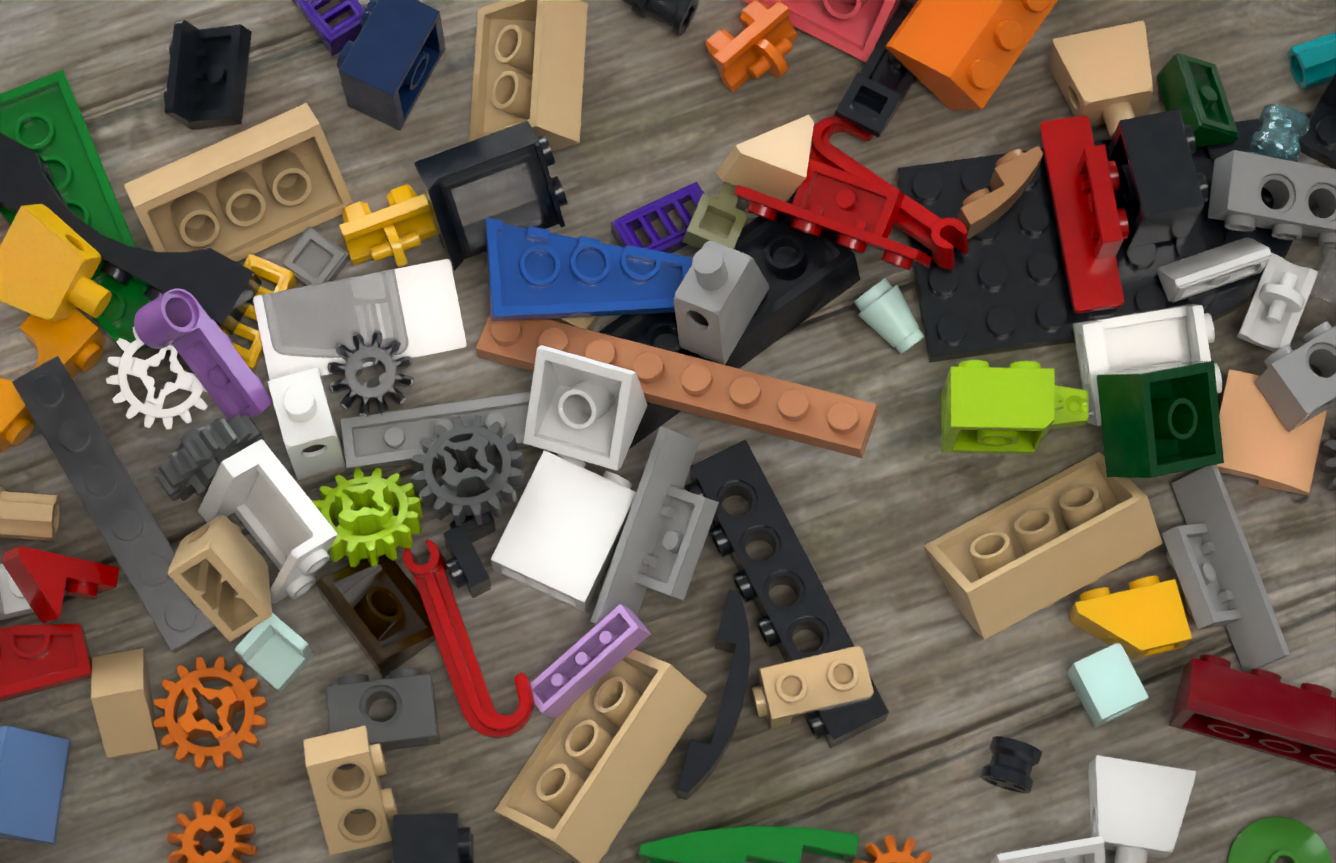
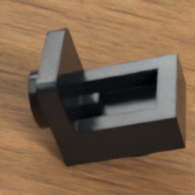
(465, 563)

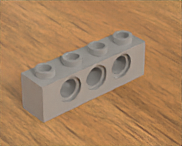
(1239, 203)
(1293, 387)

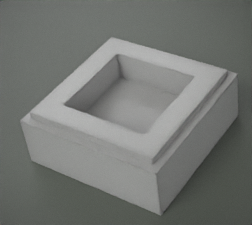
(315, 259)

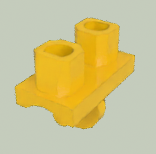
(389, 229)

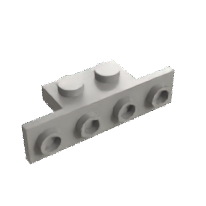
(661, 530)
(1220, 571)

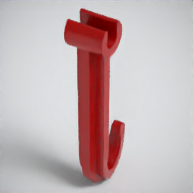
(913, 219)
(459, 652)

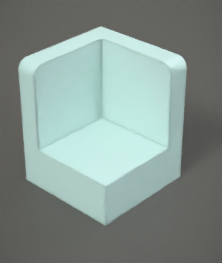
(274, 652)
(1107, 684)

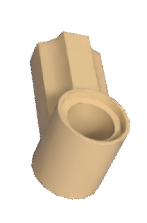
(29, 516)

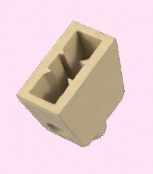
(1104, 73)
(223, 577)

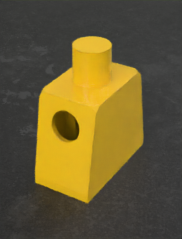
(49, 267)

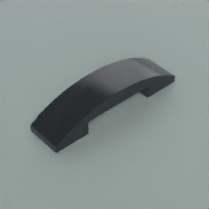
(880, 85)
(704, 757)

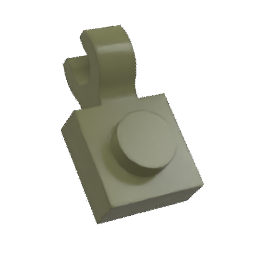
(716, 220)

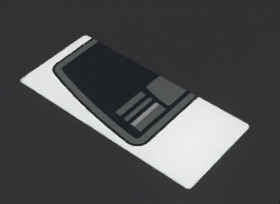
(404, 304)

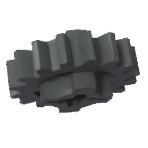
(201, 453)
(472, 490)

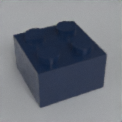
(391, 59)

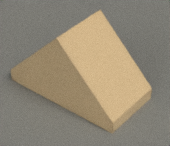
(772, 161)
(124, 703)

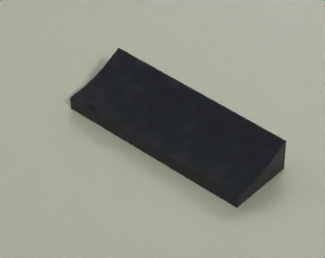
(801, 277)

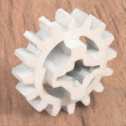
(153, 407)

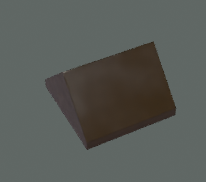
(379, 611)

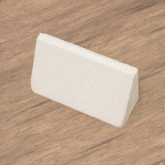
(1213, 268)

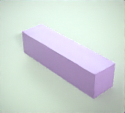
(588, 661)

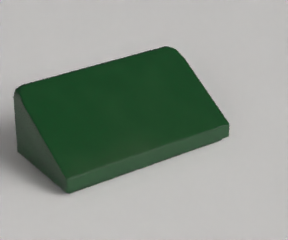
(1200, 96)

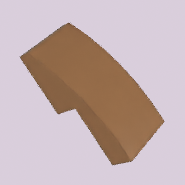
(1008, 183)

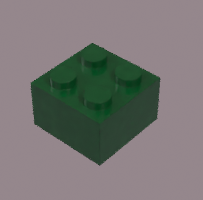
(1160, 419)

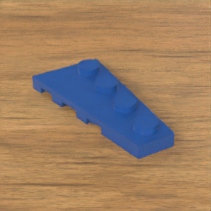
(569, 277)

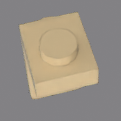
(811, 685)

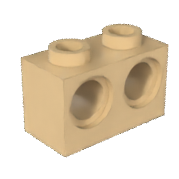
(345, 790)

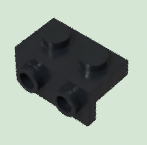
(207, 75)

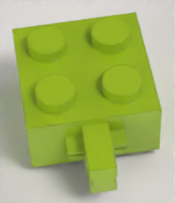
(1005, 408)

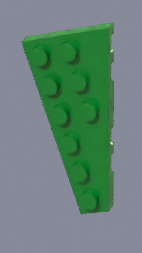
(49, 121)

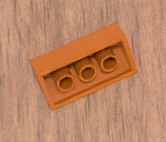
(966, 45)

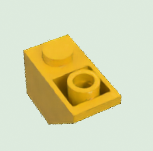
(1141, 619)

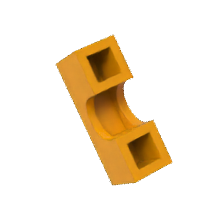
(78, 347)

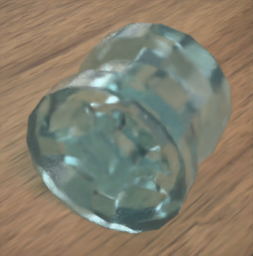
(1280, 132)

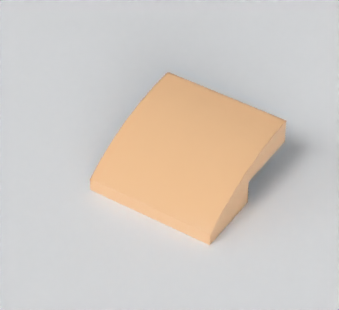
(1259, 443)

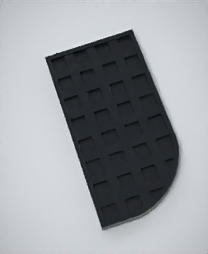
(1014, 278)

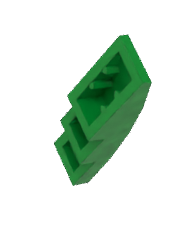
(750, 845)

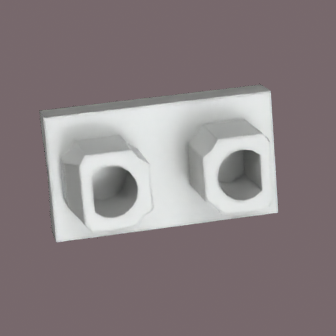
(1277, 304)

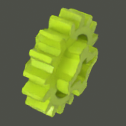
(367, 517)

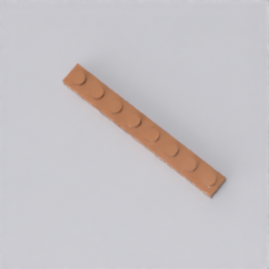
(696, 384)

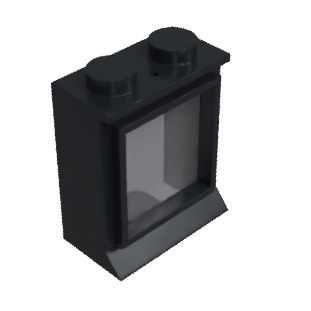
(491, 178)

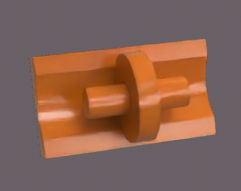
(755, 49)

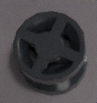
(1011, 764)

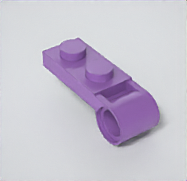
(206, 349)

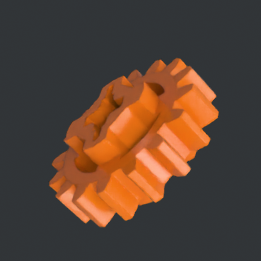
(194, 726)

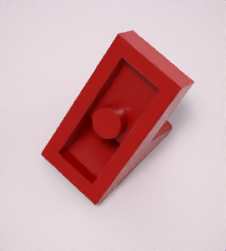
(45, 575)

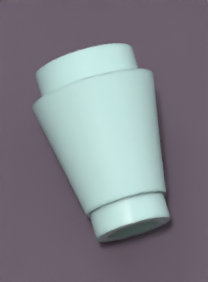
(889, 315)

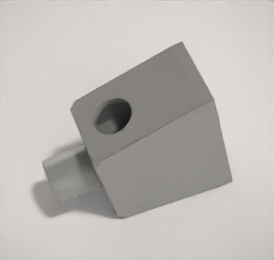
(719, 291)

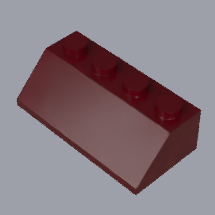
(1257, 711)

